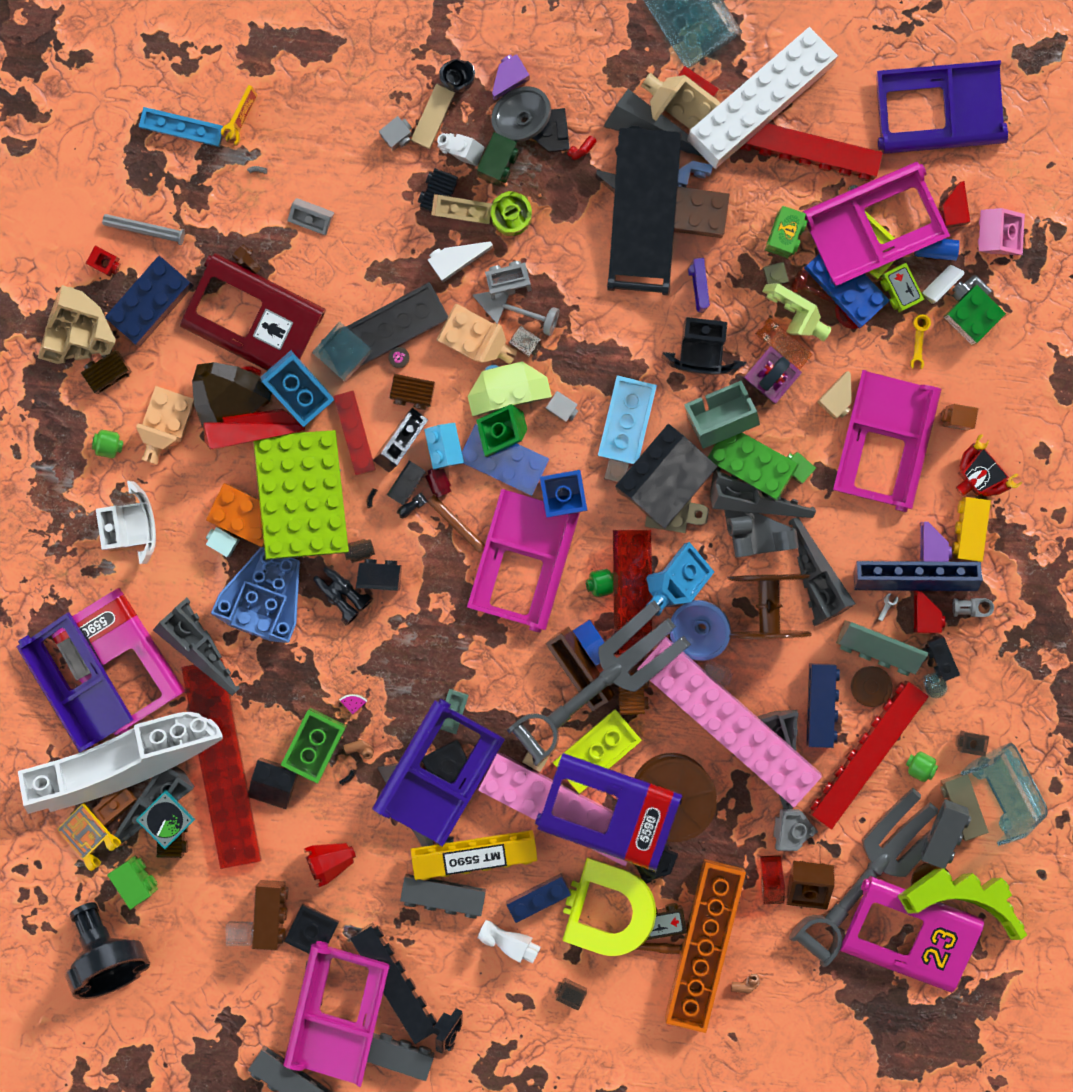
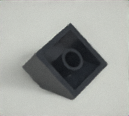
(379, 576)
(272, 783)

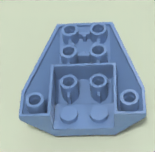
(262, 598)

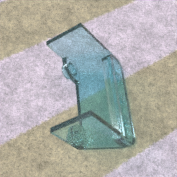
(1013, 789)

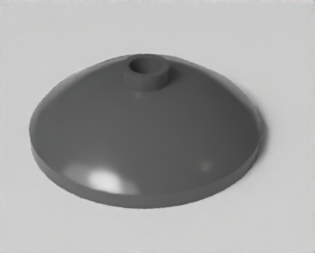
(521, 113)

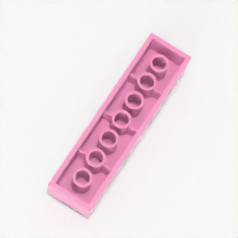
(528, 791)

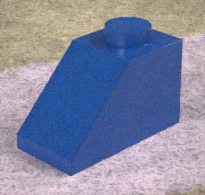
(590, 640)

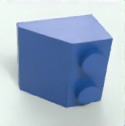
(563, 493)

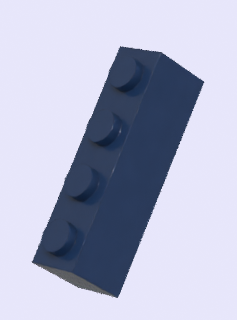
(821, 705)

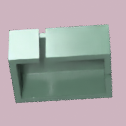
(726, 414)

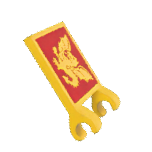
(240, 115)

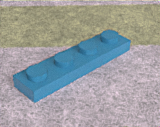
(181, 127)

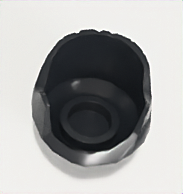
(457, 75)

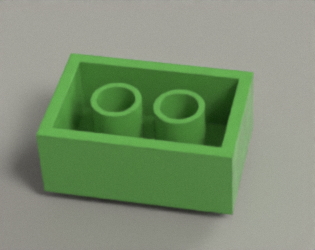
(313, 745)

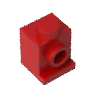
(97, 258)

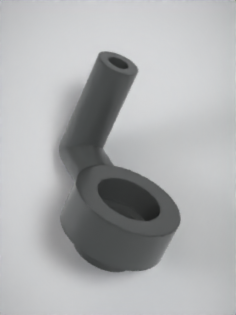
(962, 288)

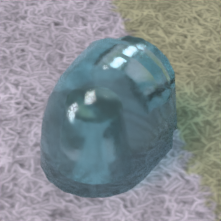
(935, 686)

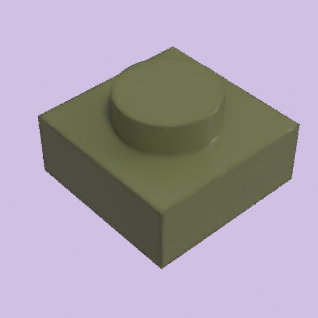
(776, 273)

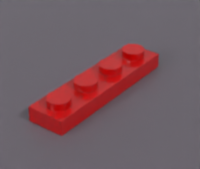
(354, 432)

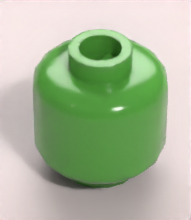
(107, 443)
(922, 766)

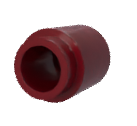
(438, 482)

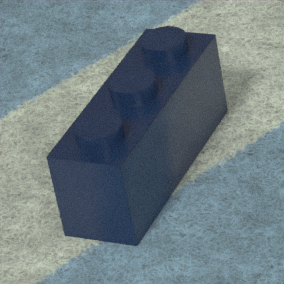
(538, 898)

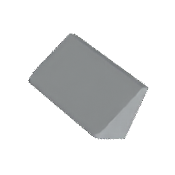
(310, 216)

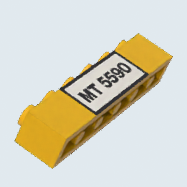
(474, 855)

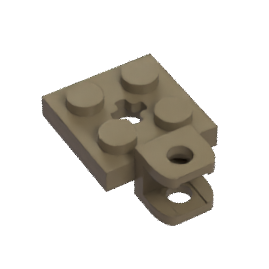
(685, 516)

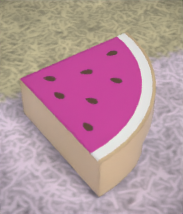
(353, 702)

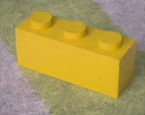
(971, 529)

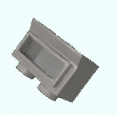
(507, 278)

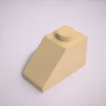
(838, 397)

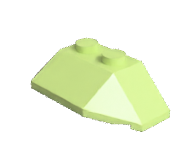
(507, 385)

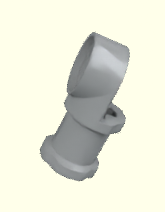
(972, 609)

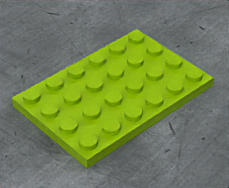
(300, 495)

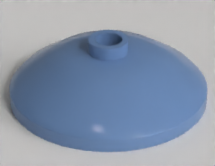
(704, 642)

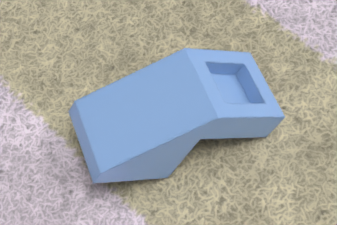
(699, 169)

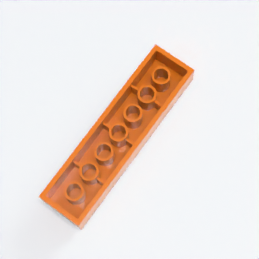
(705, 946)

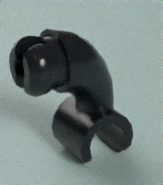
(405, 510)

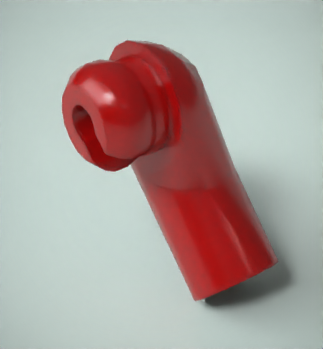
(583, 150)

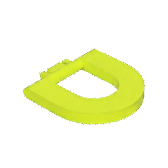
(620, 880)

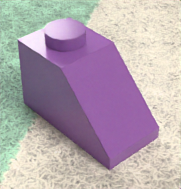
(509, 76)
(933, 545)

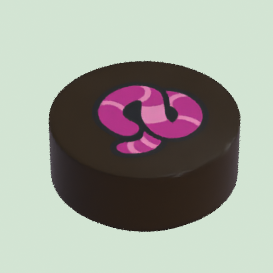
(399, 357)

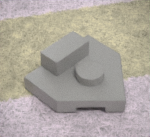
(792, 830)

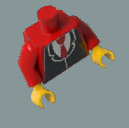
(982, 472)

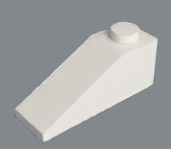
(453, 259)

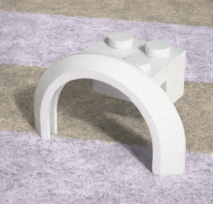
(128, 525)

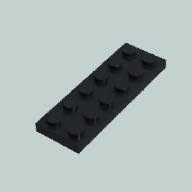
(399, 321)

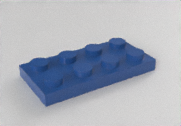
(856, 297)
(512, 466)

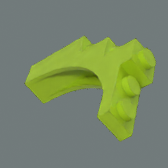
(990, 896)

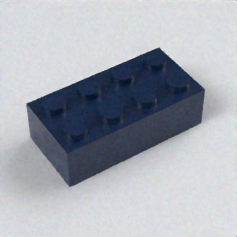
(149, 301)

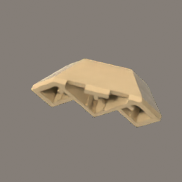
(75, 329)

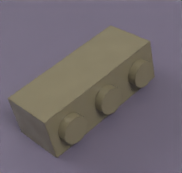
(960, 791)

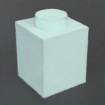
(222, 541)

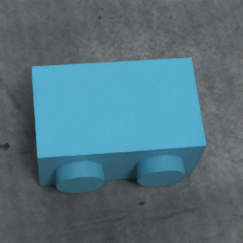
(444, 445)

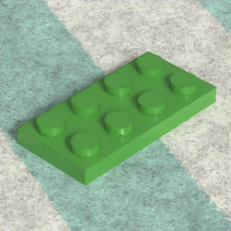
(754, 463)

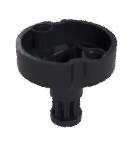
(105, 961)

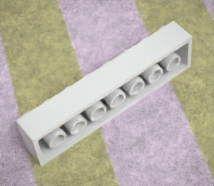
(762, 97)

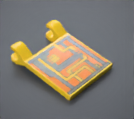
(85, 834)

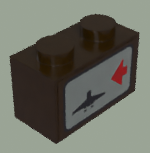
(668, 922)

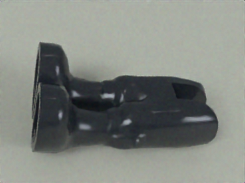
(340, 587)

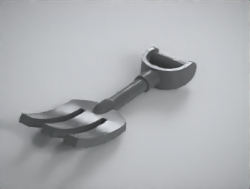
(614, 671)
(881, 860)

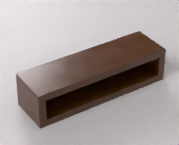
(577, 665)

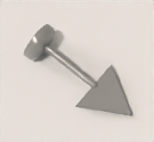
(495, 308)

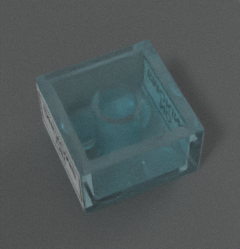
(342, 351)

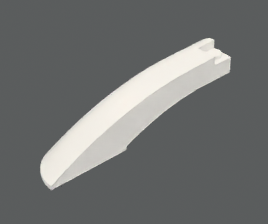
(117, 763)

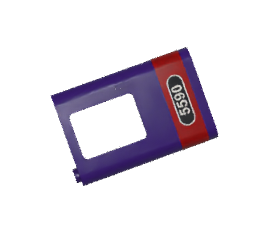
(638, 821)

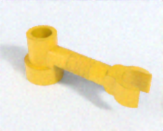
(919, 338)

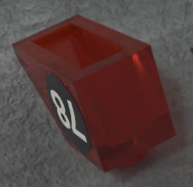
(772, 880)

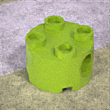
(511, 213)

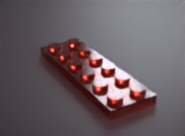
(630, 568)

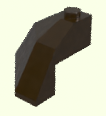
(226, 392)

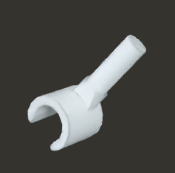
(888, 604)

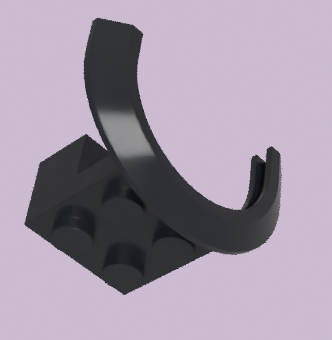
(702, 348)

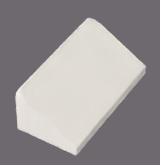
(942, 283)

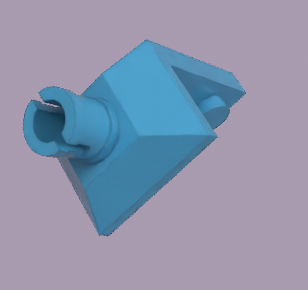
(680, 579)

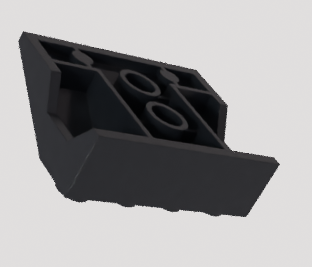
(666, 476)

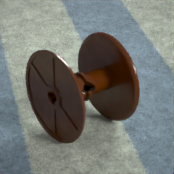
(769, 607)
(690, 780)

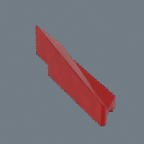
(250, 428)

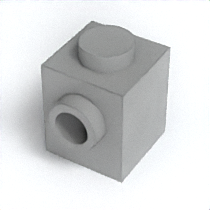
(396, 133)

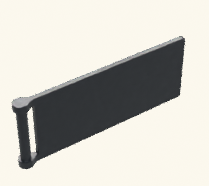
(644, 208)

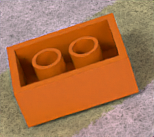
(238, 514)

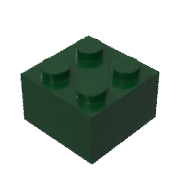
(497, 160)

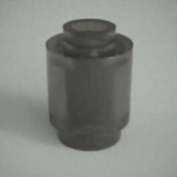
(360, 550)

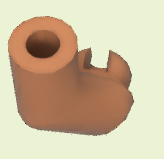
(361, 747)

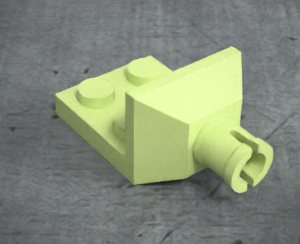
(807, 317)

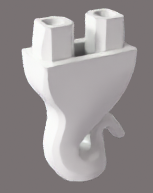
(512, 944)

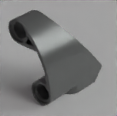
(758, 534)

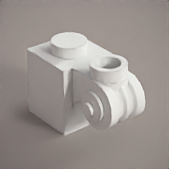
(461, 147)

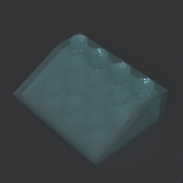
(695, 26)

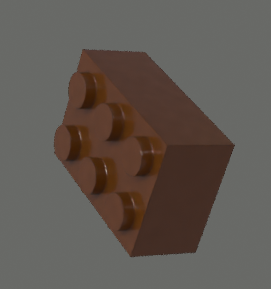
(701, 212)
(269, 915)

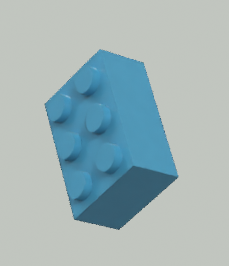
(297, 388)

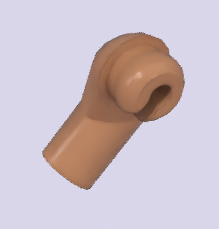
(747, 985)

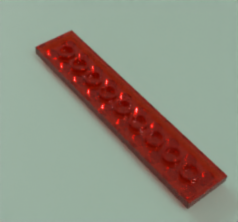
(223, 773)

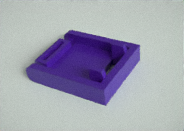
(698, 273)

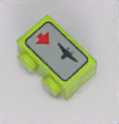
(901, 287)

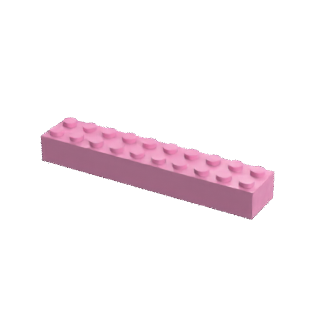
(734, 726)

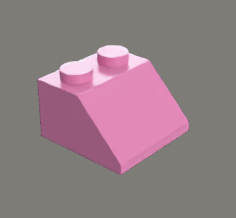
(1001, 232)

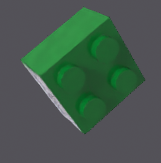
(974, 315)

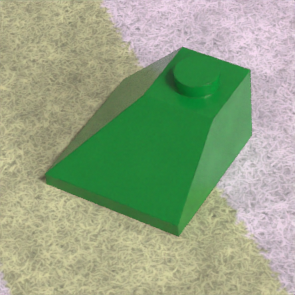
(501, 429)

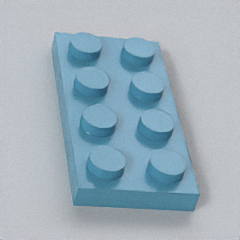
(627, 420)

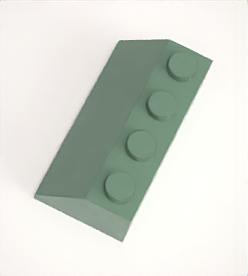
(881, 647)

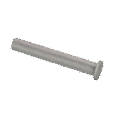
(144, 228)

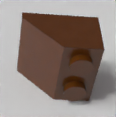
(810, 885)

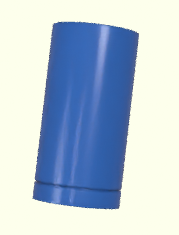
(944, 249)

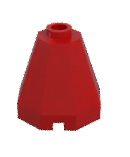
(329, 861)

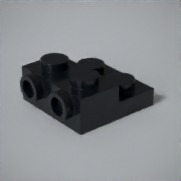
(943, 658)

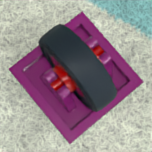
(772, 375)

